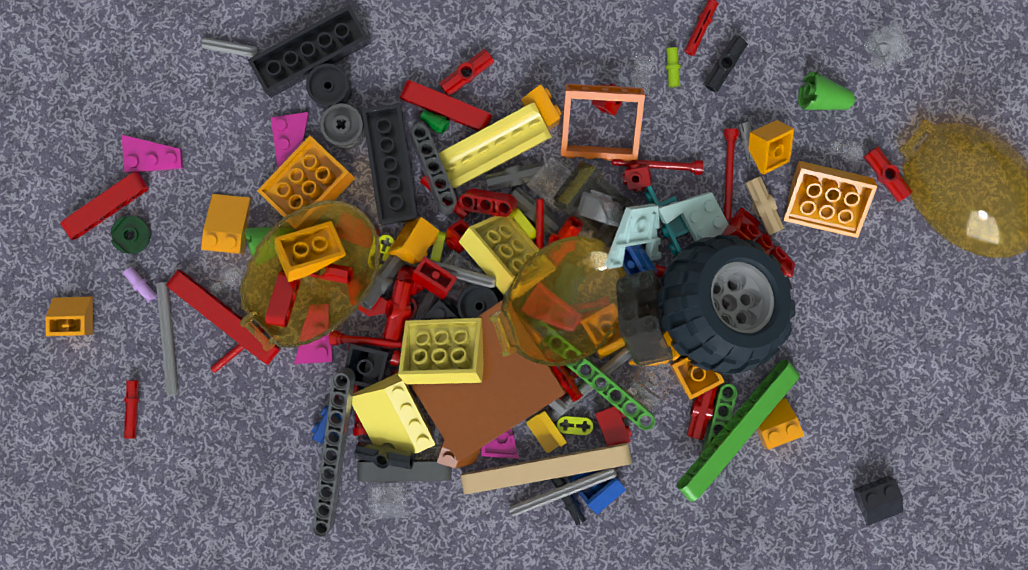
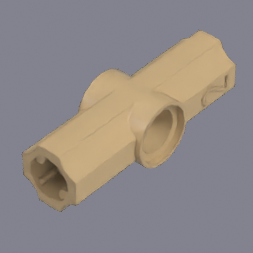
(764, 205)

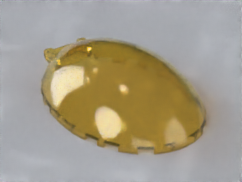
(969, 188)
(319, 303)
(560, 303)

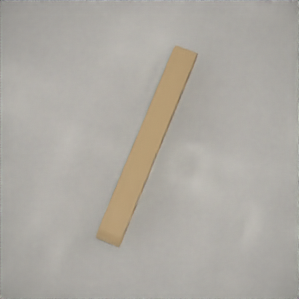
(546, 468)

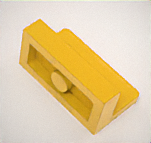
(546, 431)

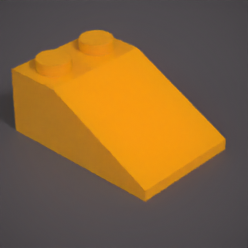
(226, 224)
(308, 250)

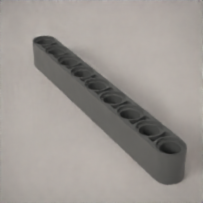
(336, 444)

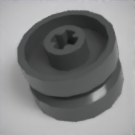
(341, 115)

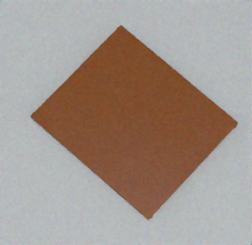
(480, 412)

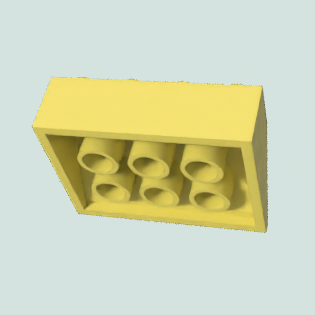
(498, 248)
(442, 351)
(393, 415)

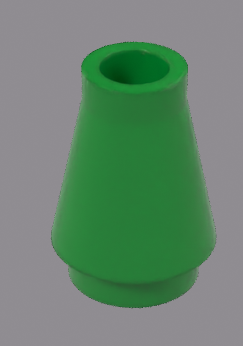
(435, 121)

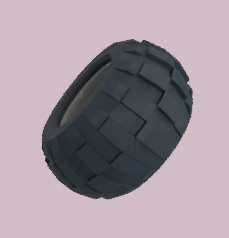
(703, 311)

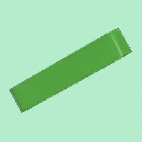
(716, 419)

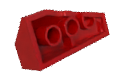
(747, 228)

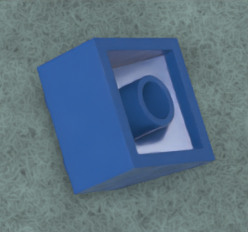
(599, 495)

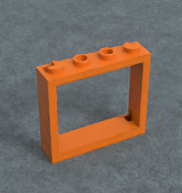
(607, 93)

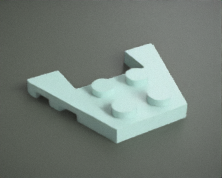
(699, 213)
(637, 227)

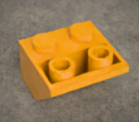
(542, 99)
(70, 316)

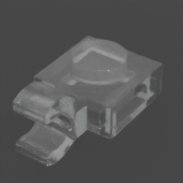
(850, 150)
(230, 275)

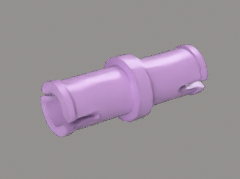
(139, 284)

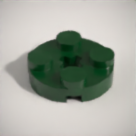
(119, 234)

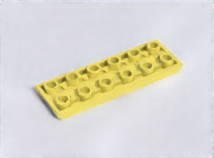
(494, 145)

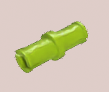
(673, 67)

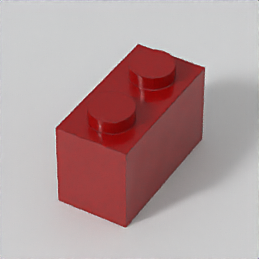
(433, 278)
(612, 426)

